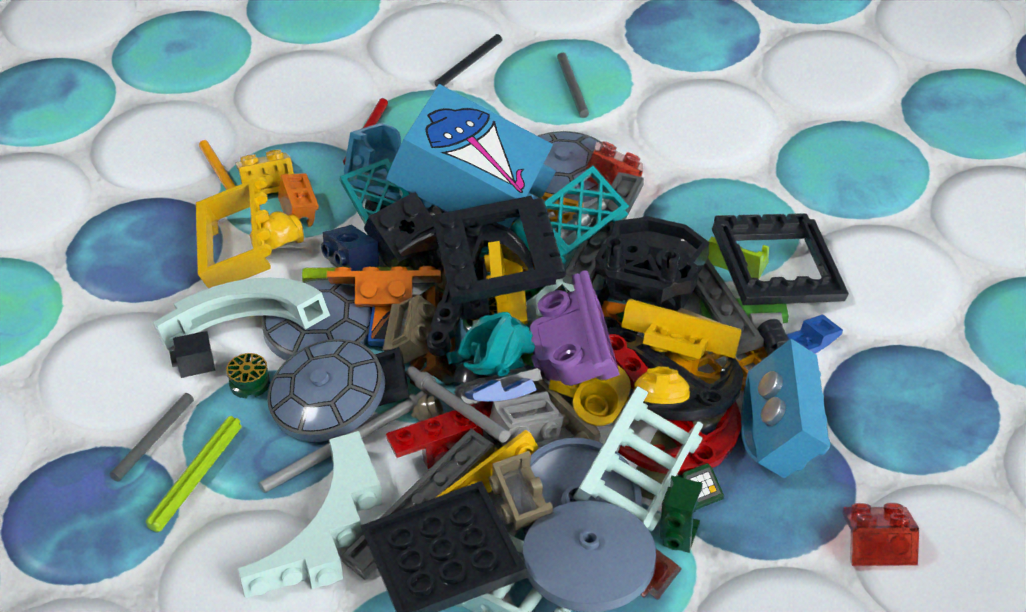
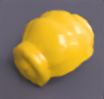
(282, 229)

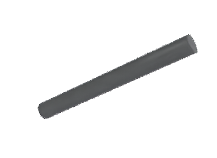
(573, 85)
(151, 437)

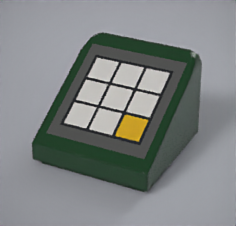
(711, 489)

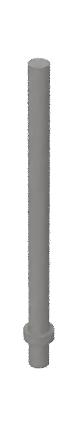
(325, 451)

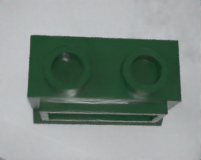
(677, 510)

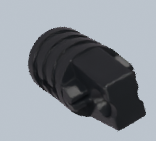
(773, 335)

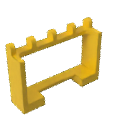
(220, 206)

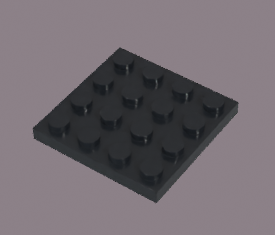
(443, 551)

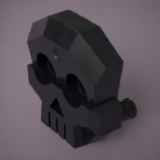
(651, 260)

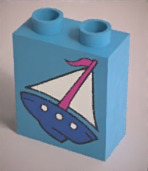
(469, 156)

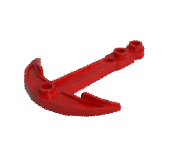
(712, 448)

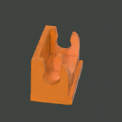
(297, 197)

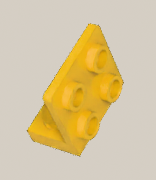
(270, 167)

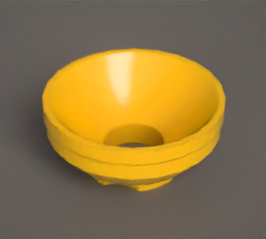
(663, 386)

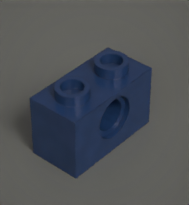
(350, 248)

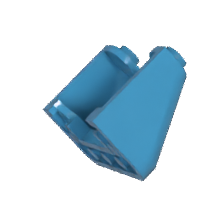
(371, 146)

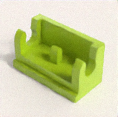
(756, 261)

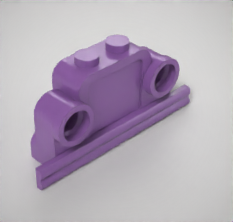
(573, 336)

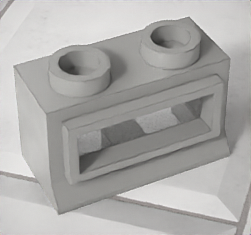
(529, 413)

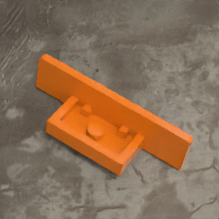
(383, 288)

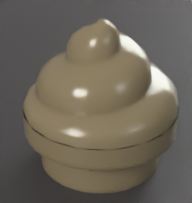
(427, 407)

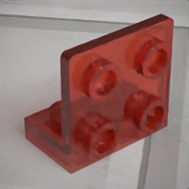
(610, 162)
(882, 535)

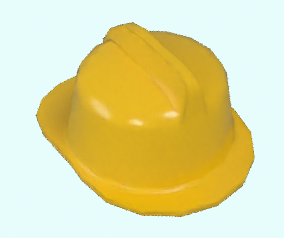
(601, 400)

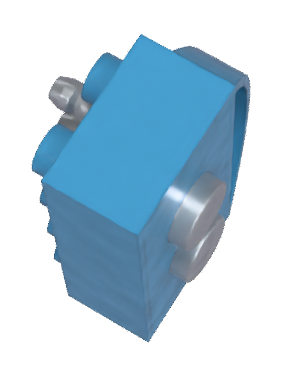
(784, 410)

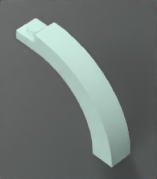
(241, 299)

